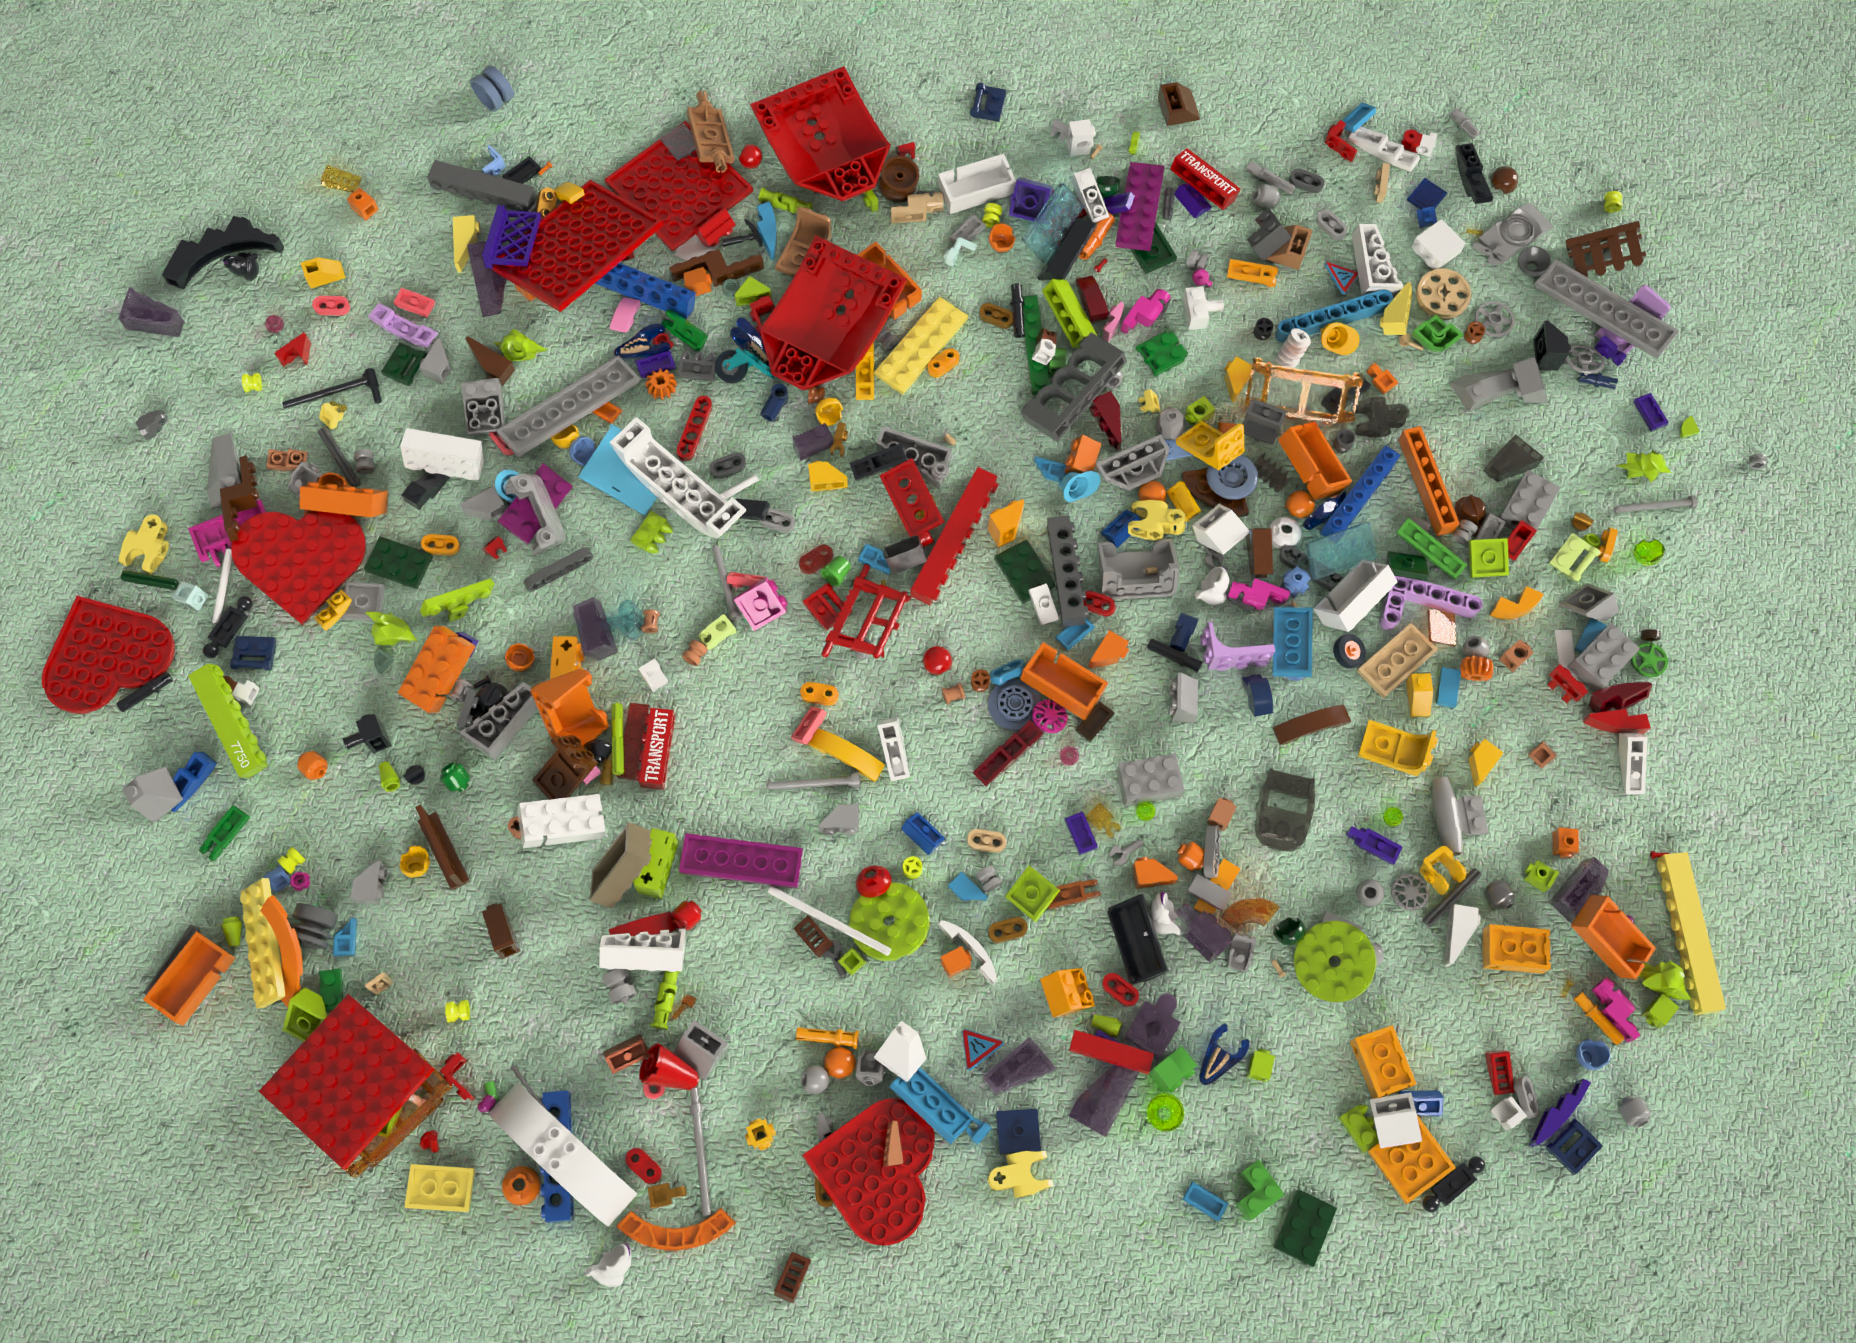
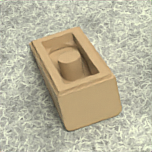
(379, 983)

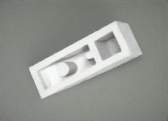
(894, 748)
(1633, 762)
(1461, 926)

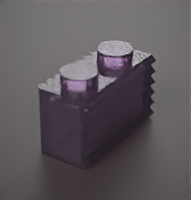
(812, 441)

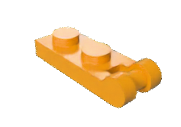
(1252, 272)

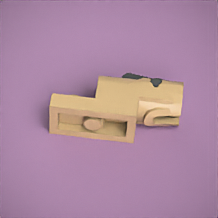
(917, 207)

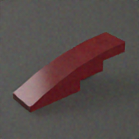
(1008, 753)

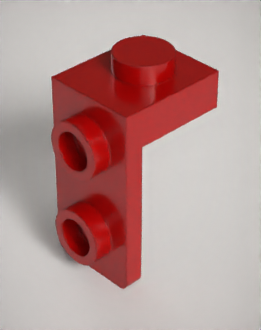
(1339, 145)
(761, 307)
(453, 1064)

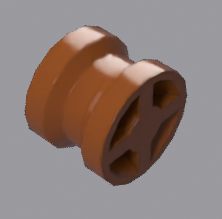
(1472, 329)
(816, 395)
(980, 676)

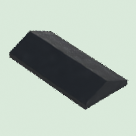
(1068, 250)

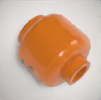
(312, 765)
(1191, 856)

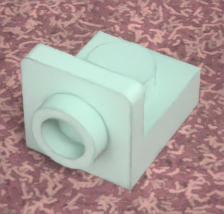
(190, 595)

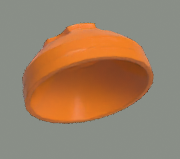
(531, 1189)

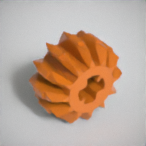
(661, 384)
(1476, 668)

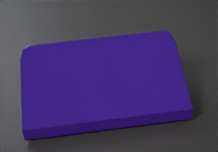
(1192, 200)

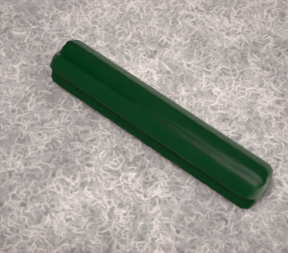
(150, 580)

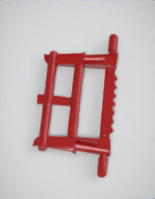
(858, 643)

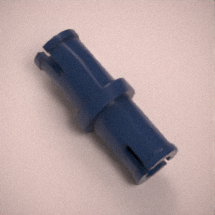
(1598, 380)

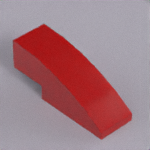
(1618, 722)
(650, 924)

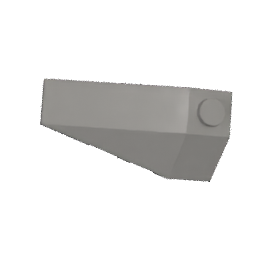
(1483, 388)
(223, 468)

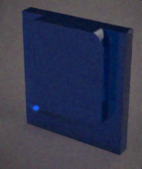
(1426, 195)

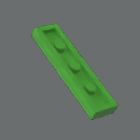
(1431, 549)

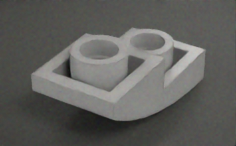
(824, 1126)

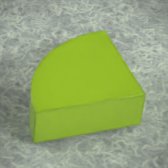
(1689, 428)

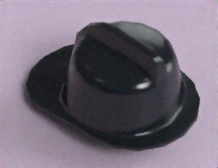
(488, 695)

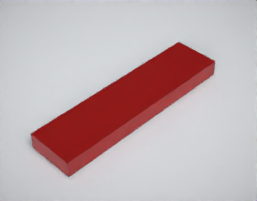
(1111, 1052)

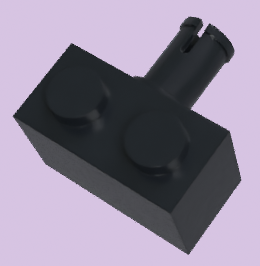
(371, 733)

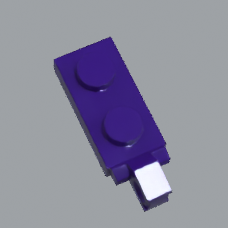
(1375, 844)

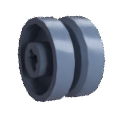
(492, 88)

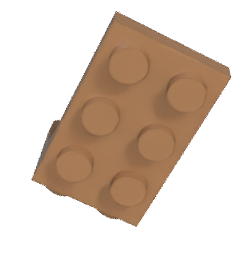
(807, 226)

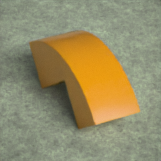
(1509, 610)

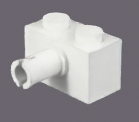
(1197, 307)

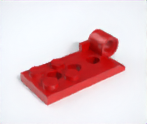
(907, 511)

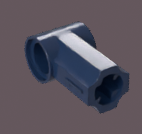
(774, 403)
(1184, 629)

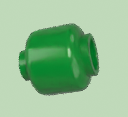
(455, 777)

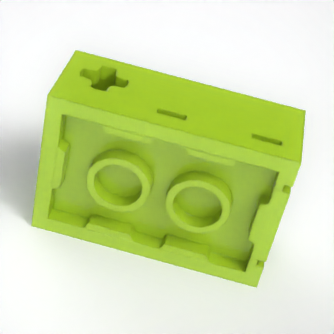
(656, 874)

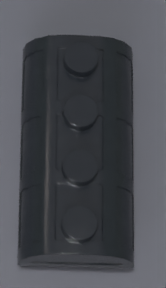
(1137, 940)

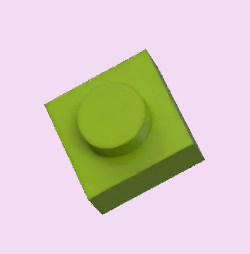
(870, 200)

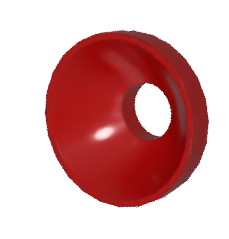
(875, 885)

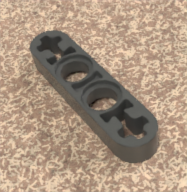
(1303, 557)
(558, 569)

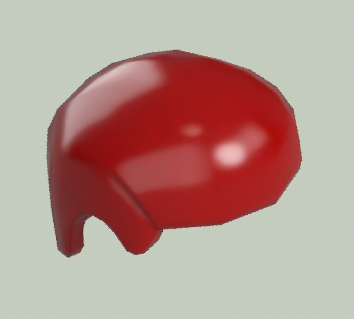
(937, 660)

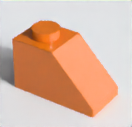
(1109, 651)
(1151, 873)

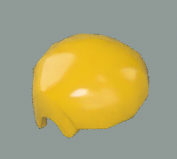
(828, 411)
(565, 437)
(415, 862)

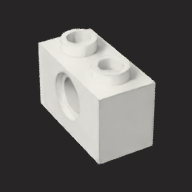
(1080, 137)

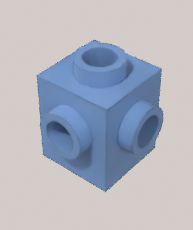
(1296, 581)

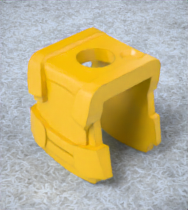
(1454, 867)

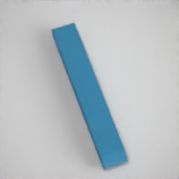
(1340, 312)

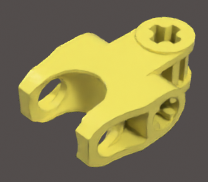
(1157, 521)
(146, 541)
(1018, 1174)

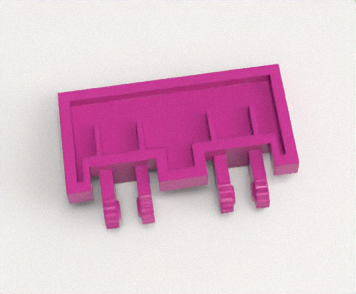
(212, 537)

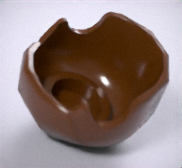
(1505, 179)

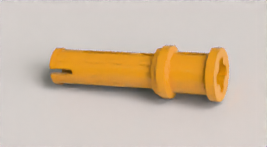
(837, 1037)

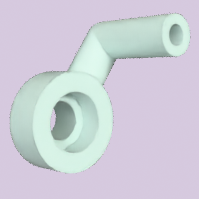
(952, 254)

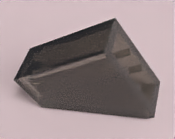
(1513, 460)

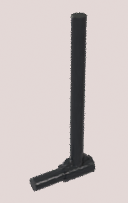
(369, 380)

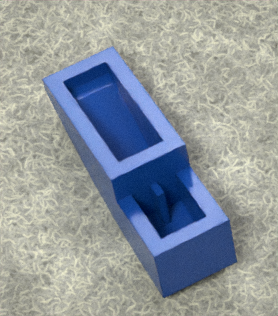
(193, 776)

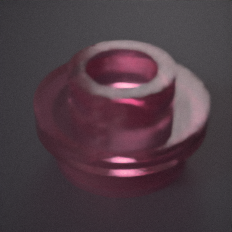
(271, 320)
(1069, 761)

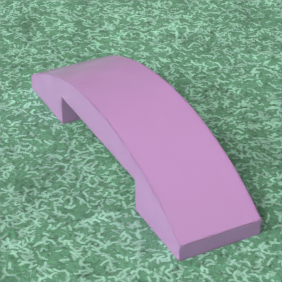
(401, 327)

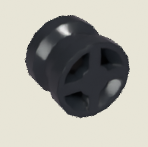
(1267, 326)

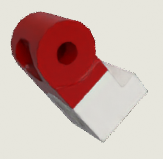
(1418, 142)

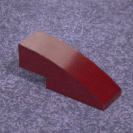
(1092, 299)
(1619, 696)

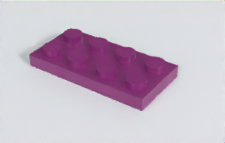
(520, 516)

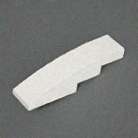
(1382, 148)

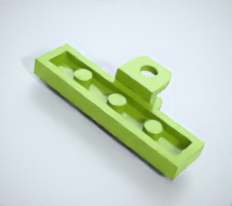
(456, 601)

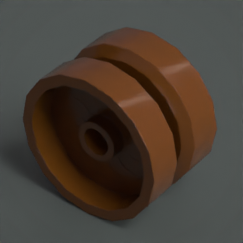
(898, 178)

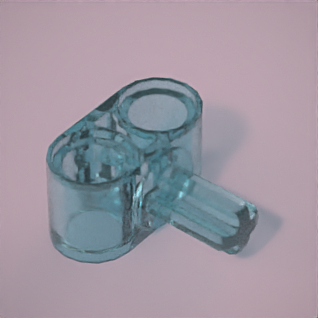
(626, 620)

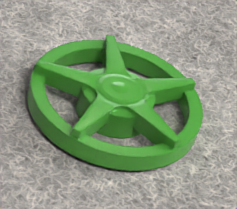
(1650, 660)

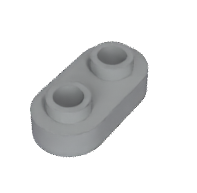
(1332, 225)
(777, 521)
(1526, 1096)

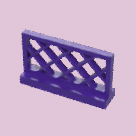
(498, 236)

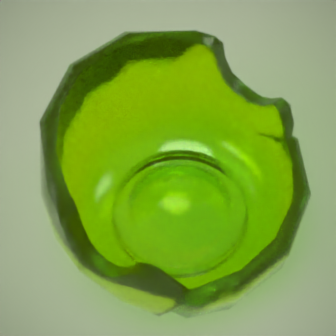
(1648, 552)

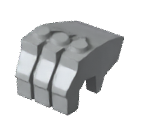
(1241, 952)

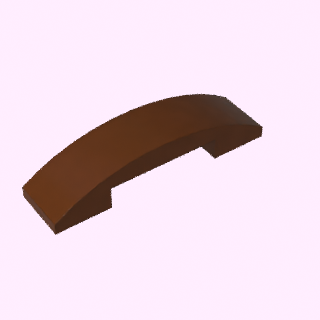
(1311, 723)

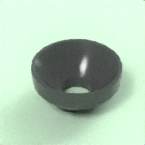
(1537, 256)

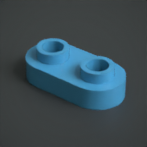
(1006, 672)

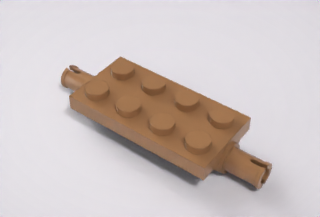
(710, 133)

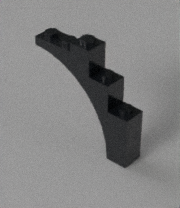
(192, 257)

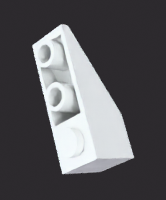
(1089, 195)

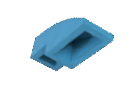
(767, 228)

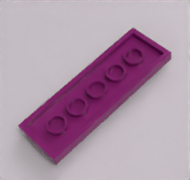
(1138, 223)
(741, 860)

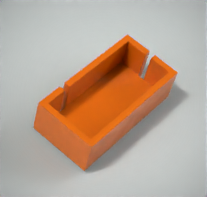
(911, 292)
(1314, 460)
(436, 669)
(1063, 681)
(1613, 936)
(189, 979)

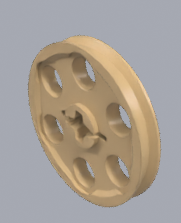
(1450, 291)

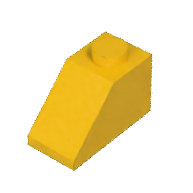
(1236, 376)
(825, 477)
(1419, 694)
(1482, 760)

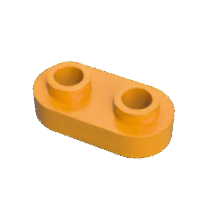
(945, 363)
(441, 543)
(1606, 549)
(818, 695)

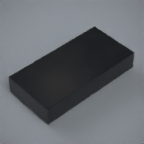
(523, 171)
(754, 509)

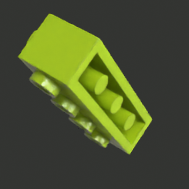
(1068, 311)

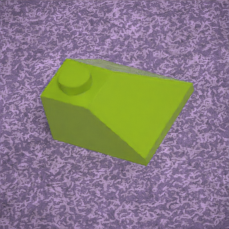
(304, 1014)

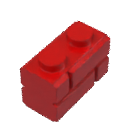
(714, 227)

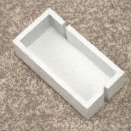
(976, 183)
(442, 454)
(1355, 595)
(561, 820)

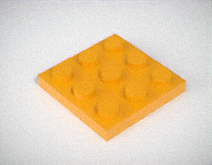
(1413, 1166)

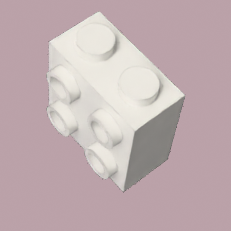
(1438, 245)

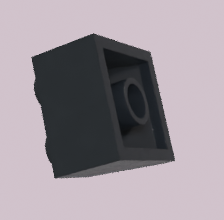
(1550, 347)

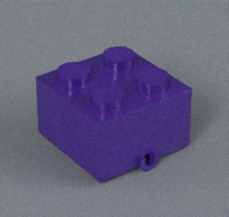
(1029, 198)

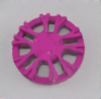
(1049, 716)

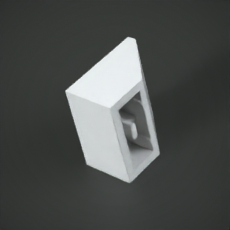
(1220, 529)
(1395, 1120)

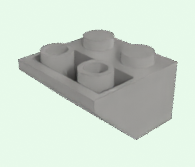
(1184, 699)
(701, 1049)

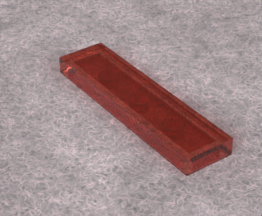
(633, 739)

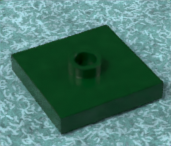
(1408, 565)

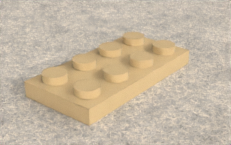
(1397, 660)

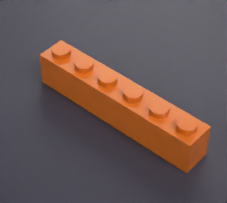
(1428, 481)

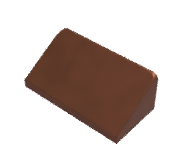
(626, 1053)

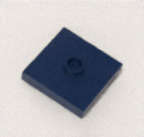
(1018, 1131)

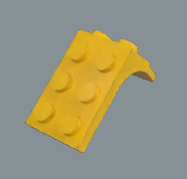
(1212, 445)
(1397, 748)

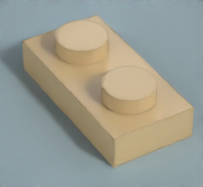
(1381, 188)

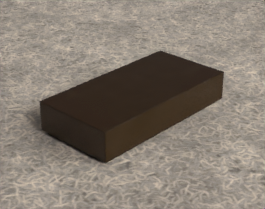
(1095, 722)

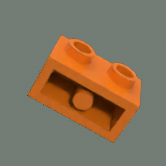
(1082, 455)

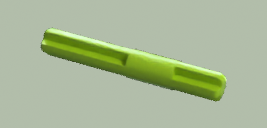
(617, 739)

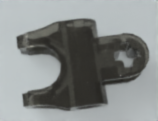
(1381, 417)

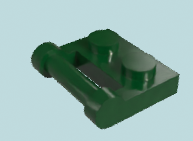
(400, 361)

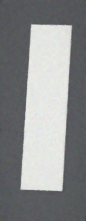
(1565, 650)

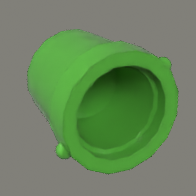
(836, 571)

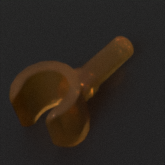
(688, 1001)

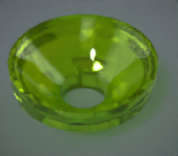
(1174, 1107)

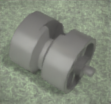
(619, 986)

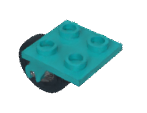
(733, 365)

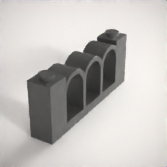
(1092, 349)

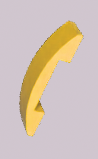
(865, 376)
(847, 753)

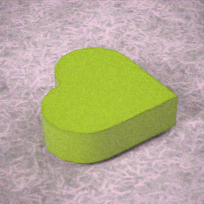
(1135, 139)

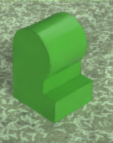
(1058, 360)

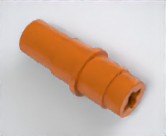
(1097, 237)

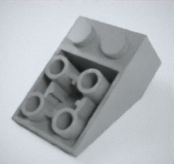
(483, 406)

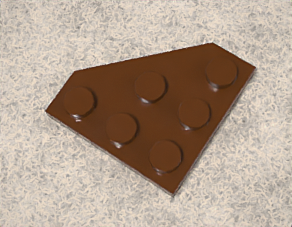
(1199, 488)

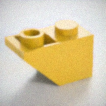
(322, 271)

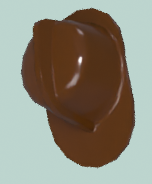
(1471, 509)

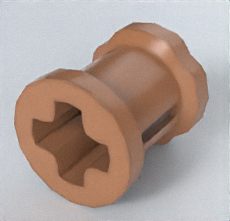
(650, 621)
(953, 693)
(512, 826)

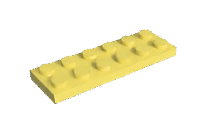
(921, 345)
(262, 946)

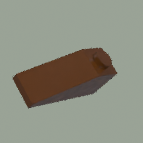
(491, 362)

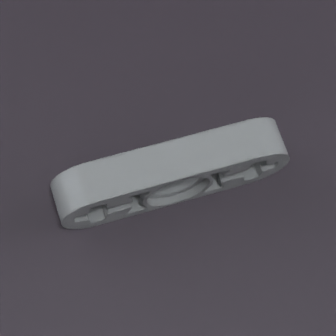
(1212, 851)

